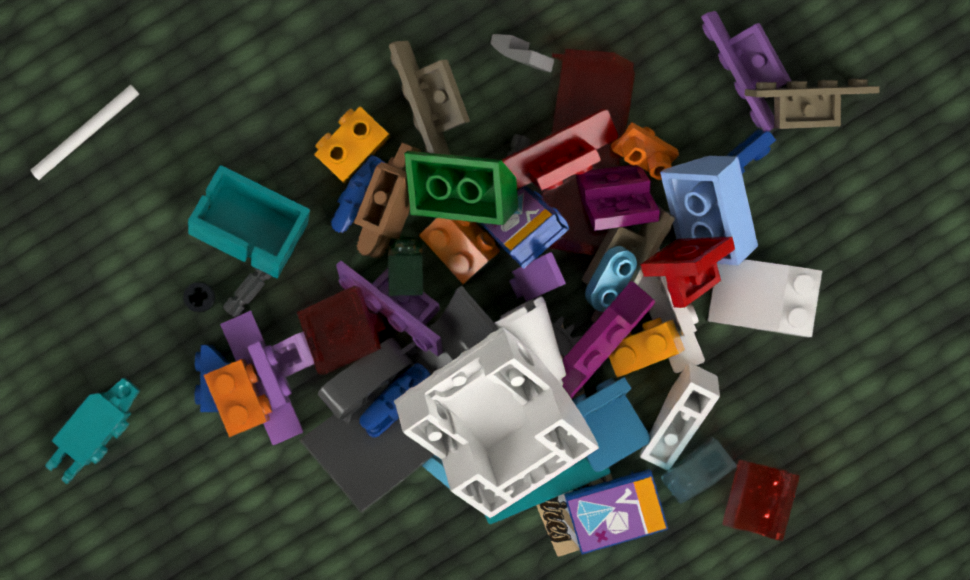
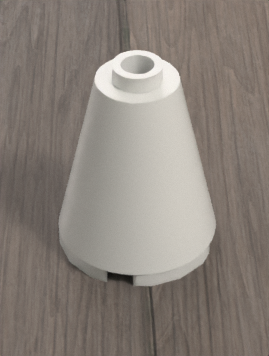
(534, 329)

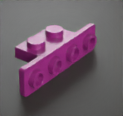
(604, 336)

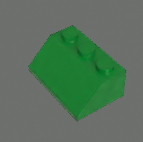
(460, 188)

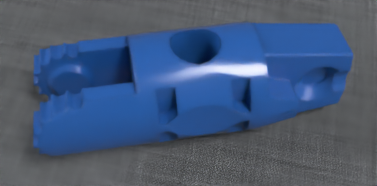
(353, 195)
(383, 411)

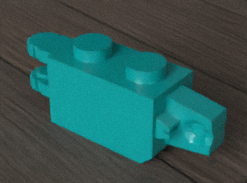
(92, 427)

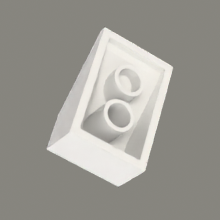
(766, 297)

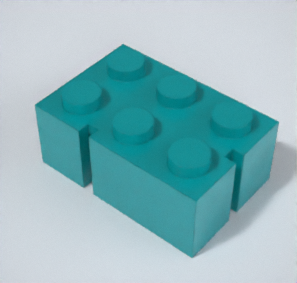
(248, 221)

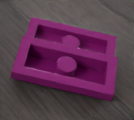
(617, 197)

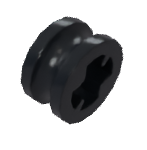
(207, 303)

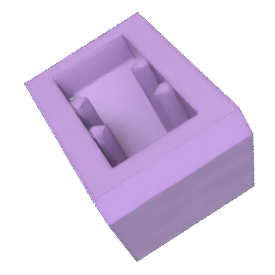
(293, 355)

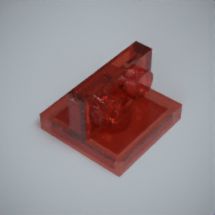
(340, 330)
(761, 499)

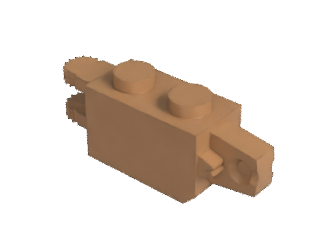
(384, 205)

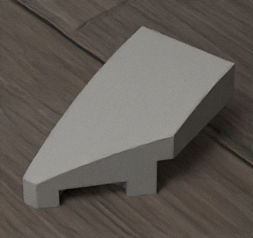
(518, 50)

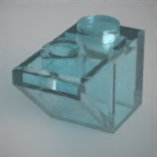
(698, 470)

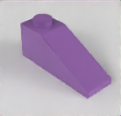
(537, 278)

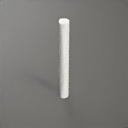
(84, 132)

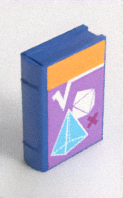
(529, 229)
(616, 511)

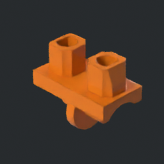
(643, 148)

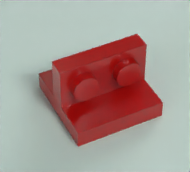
(689, 266)

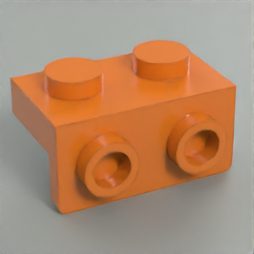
(460, 246)
(238, 396)

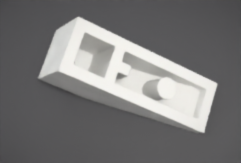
(681, 415)

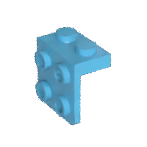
(612, 423)

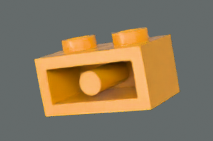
(351, 143)
(653, 344)

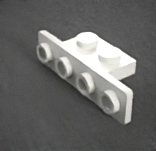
(683, 318)

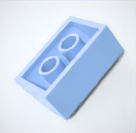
(711, 201)

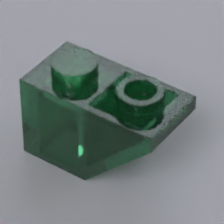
(405, 266)

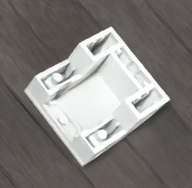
(496, 422)

